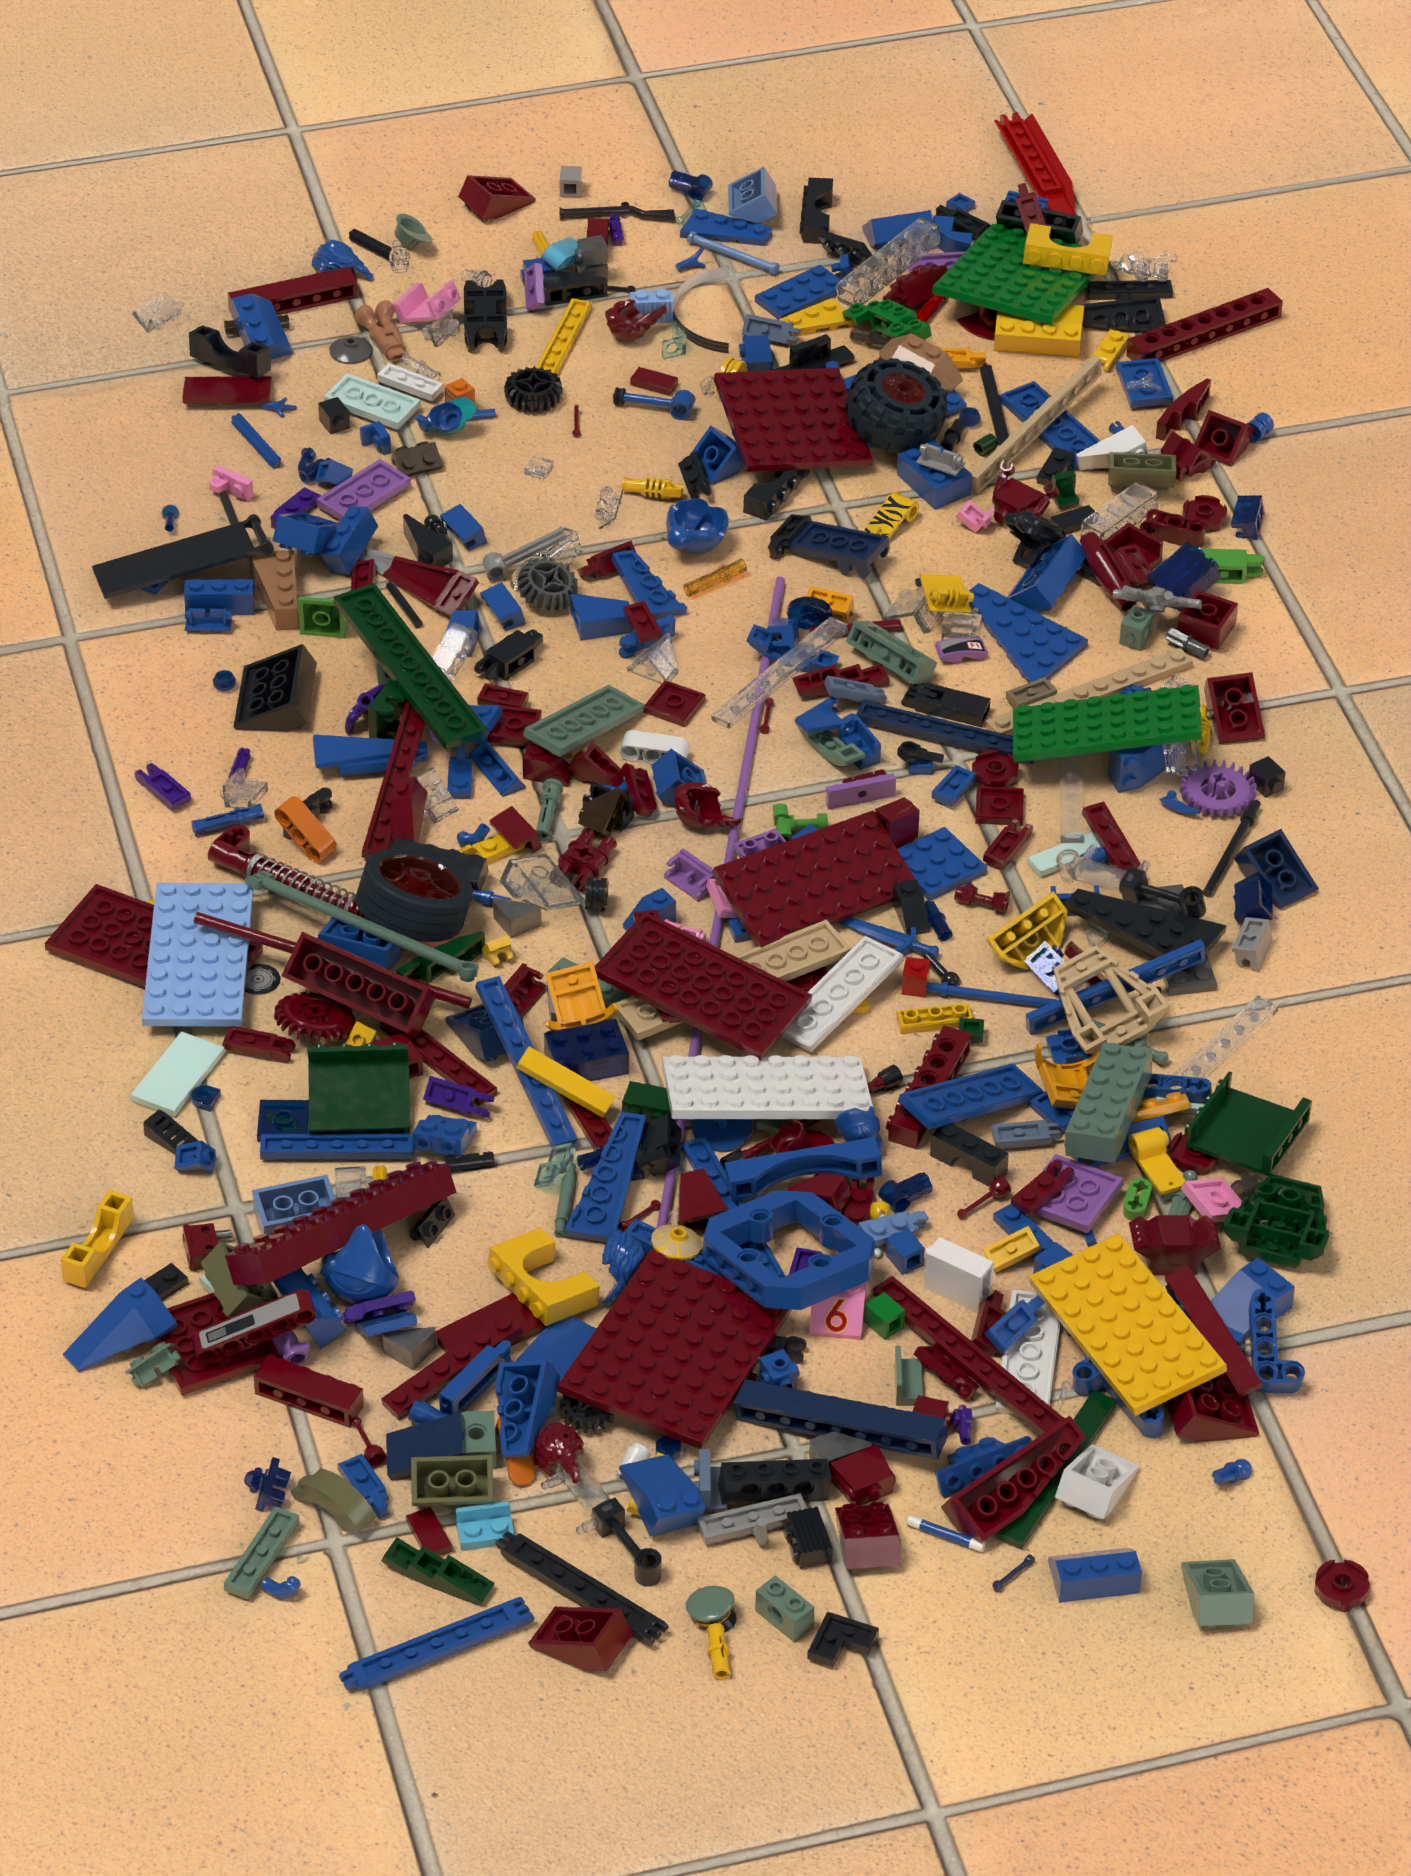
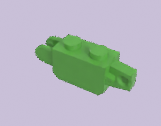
(1235, 564)

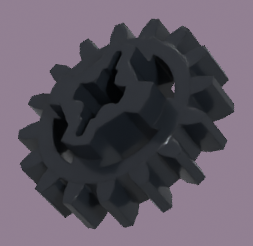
(583, 1415)

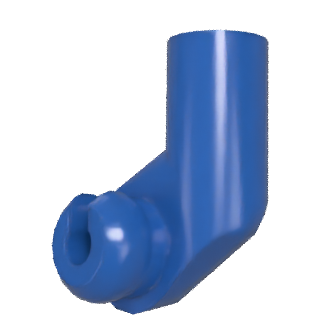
(283, 1590)

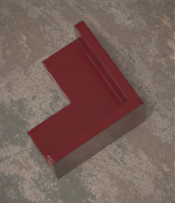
(1129, 534)

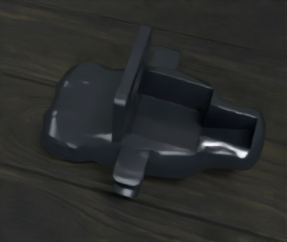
(1033, 534)

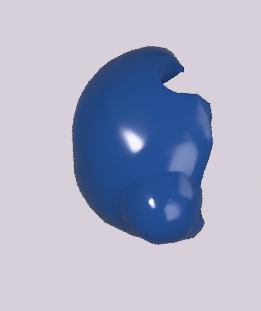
(695, 526)

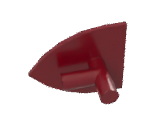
(981, 323)

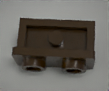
(417, 459)

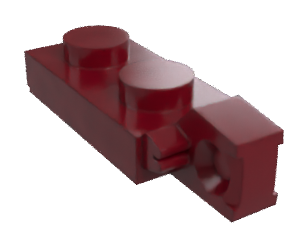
(1029, 208)
(601, 563)
(988, 1315)
(949, 1372)

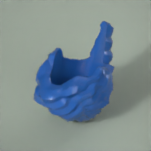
(338, 255)
(624, 1257)

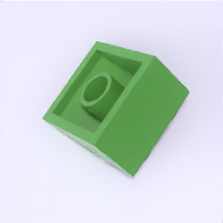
(321, 618)

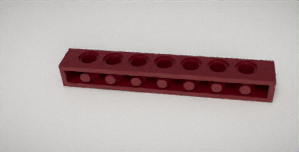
(1206, 327)

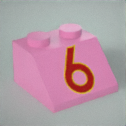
(840, 1315)

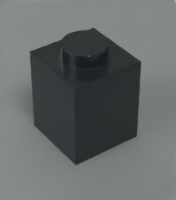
(334, 415)
(1267, 776)

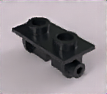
(434, 1222)

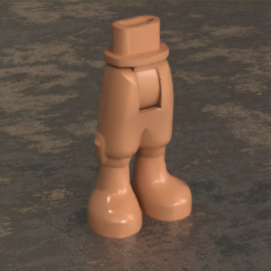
(385, 337)

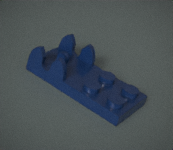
(841, 545)

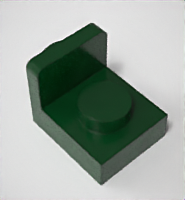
(1066, 484)

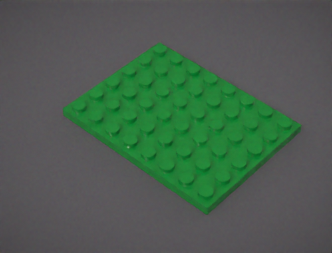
(995, 278)

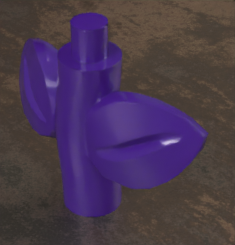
(361, 707)

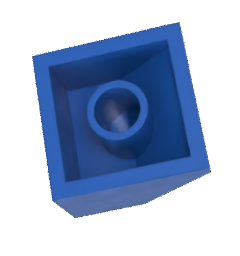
(719, 455)
(672, 771)

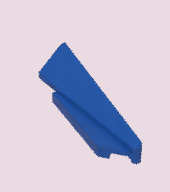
(357, 754)

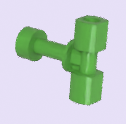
(786, 824)

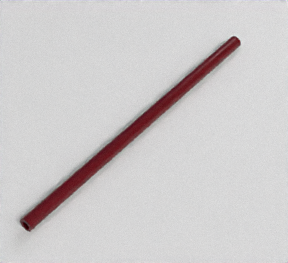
(288, 946)

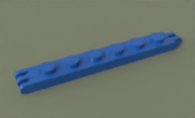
(436, 1644)

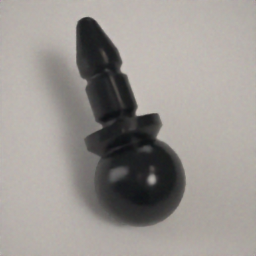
(435, 524)

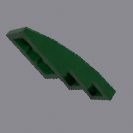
(462, 948)
(438, 1573)

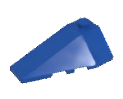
(128, 1320)
(525, 1399)

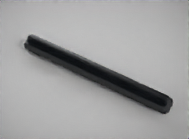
(994, 403)

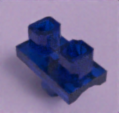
(264, 1482)

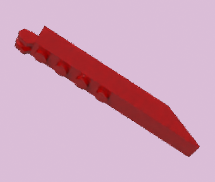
(1038, 161)

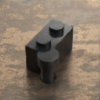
(660, 1146)

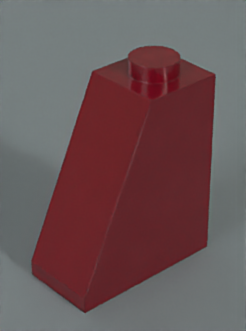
(697, 1201)

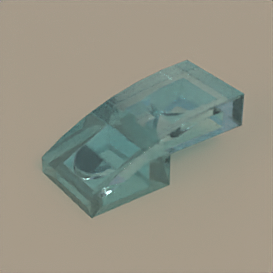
(557, 1165)

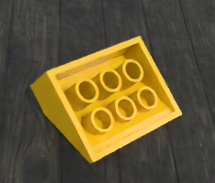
(1035, 337)

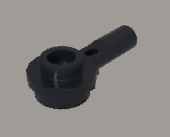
(910, 752)

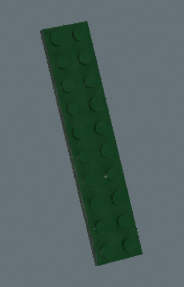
(410, 666)

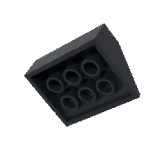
(276, 691)

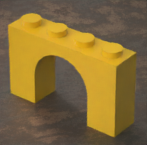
(1088, 259)
(545, 1299)

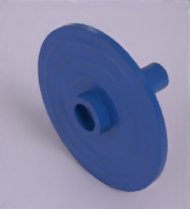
(723, 1133)

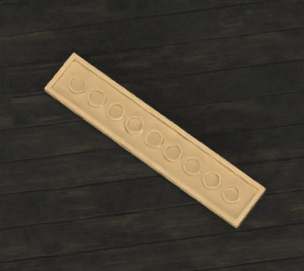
(784, 958)

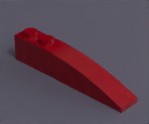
(1013, 1484)

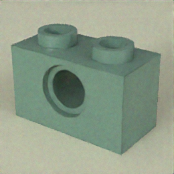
(480, 1433)
(784, 1608)

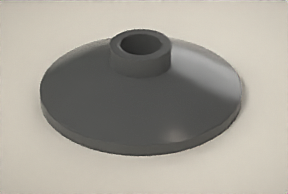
(350, 350)

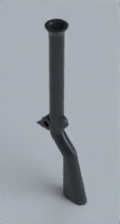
(625, 208)

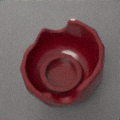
(789, 1138)

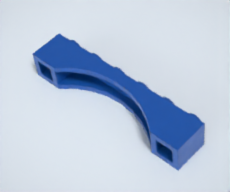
(851, 1159)

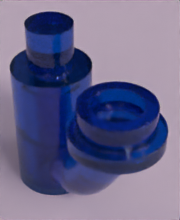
(309, 472)

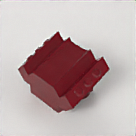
(1174, 1241)

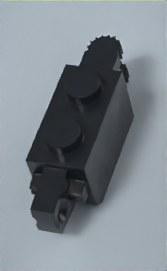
(509, 655)

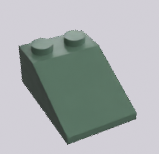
(1218, 1593)

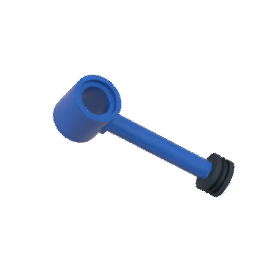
(679, 406)

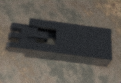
(948, 703)

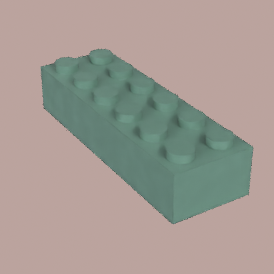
(1108, 1102)

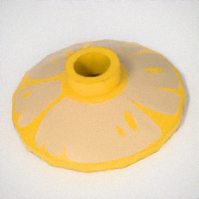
(676, 1242)

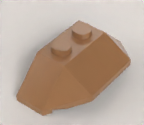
(924, 355)

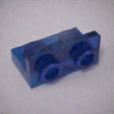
(1043, 962)

